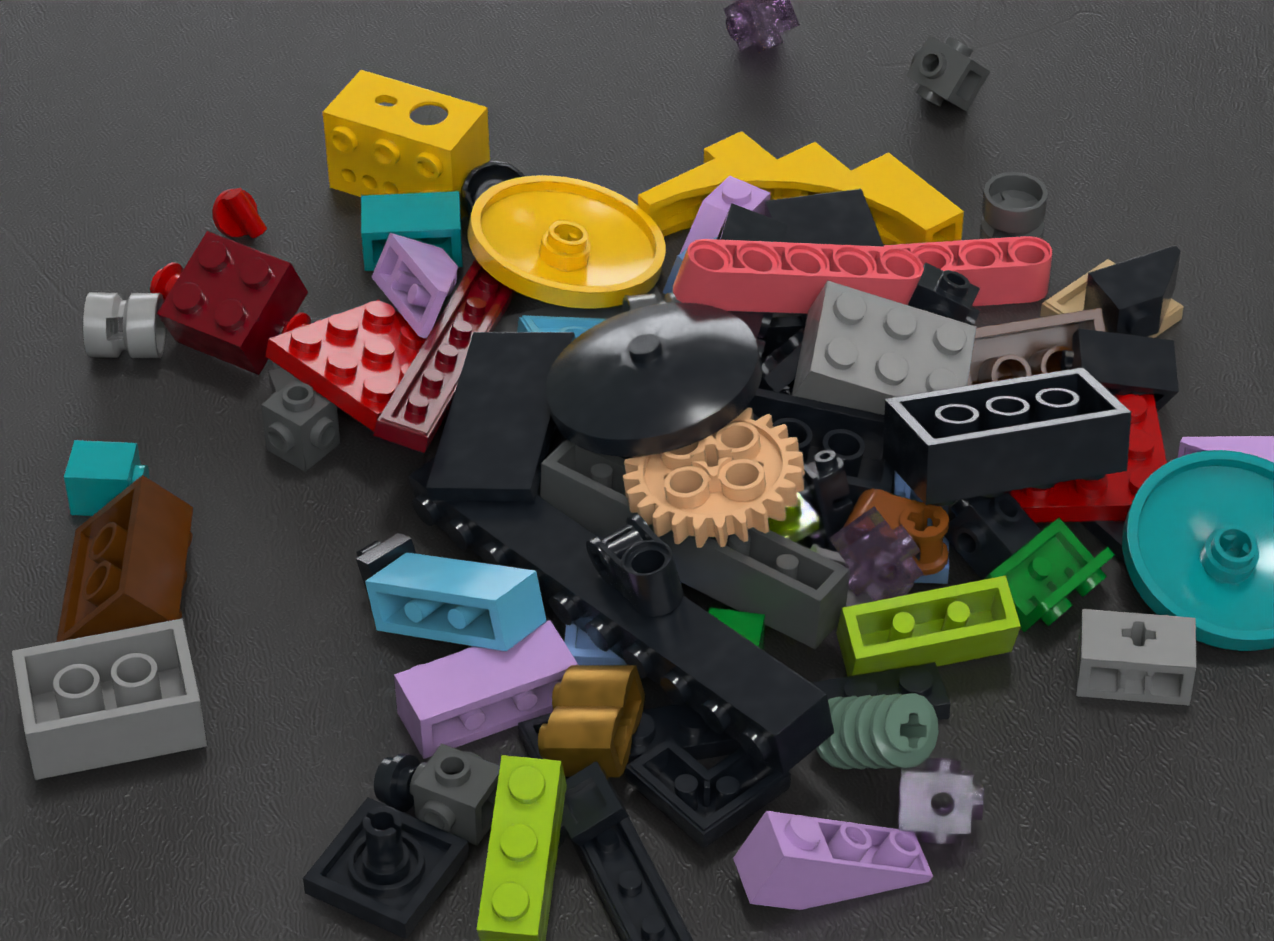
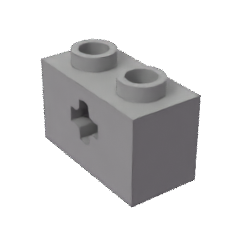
(1136, 657)

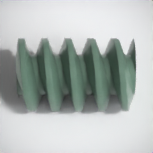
(880, 731)

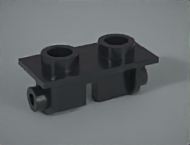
(824, 483)

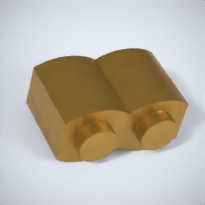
(593, 718)

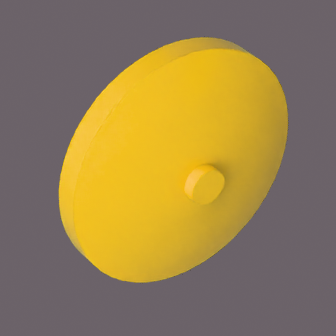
(566, 241)

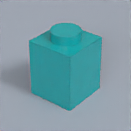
(99, 473)

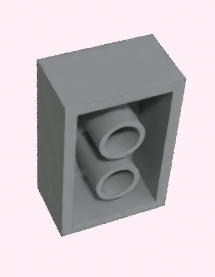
(877, 349)
(109, 699)

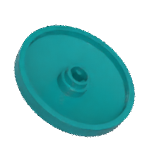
(1205, 546)

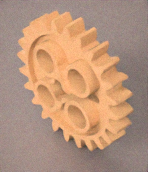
(719, 482)

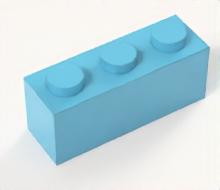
(456, 601)

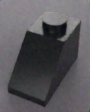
(1134, 292)

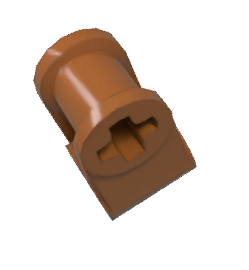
(914, 518)

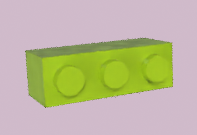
(929, 627)
(522, 850)

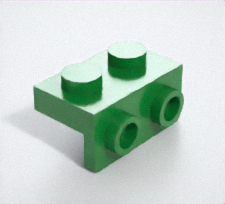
(1048, 572)

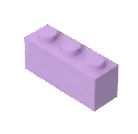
(481, 690)

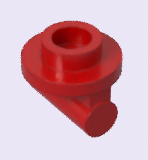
(237, 214)

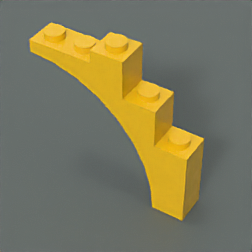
(899, 200)

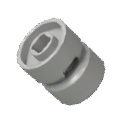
(142, 328)

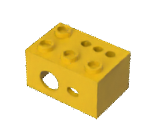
(385, 152)

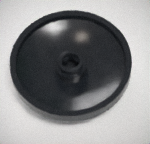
(653, 379)

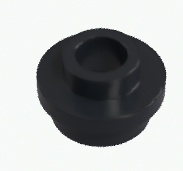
(394, 780)

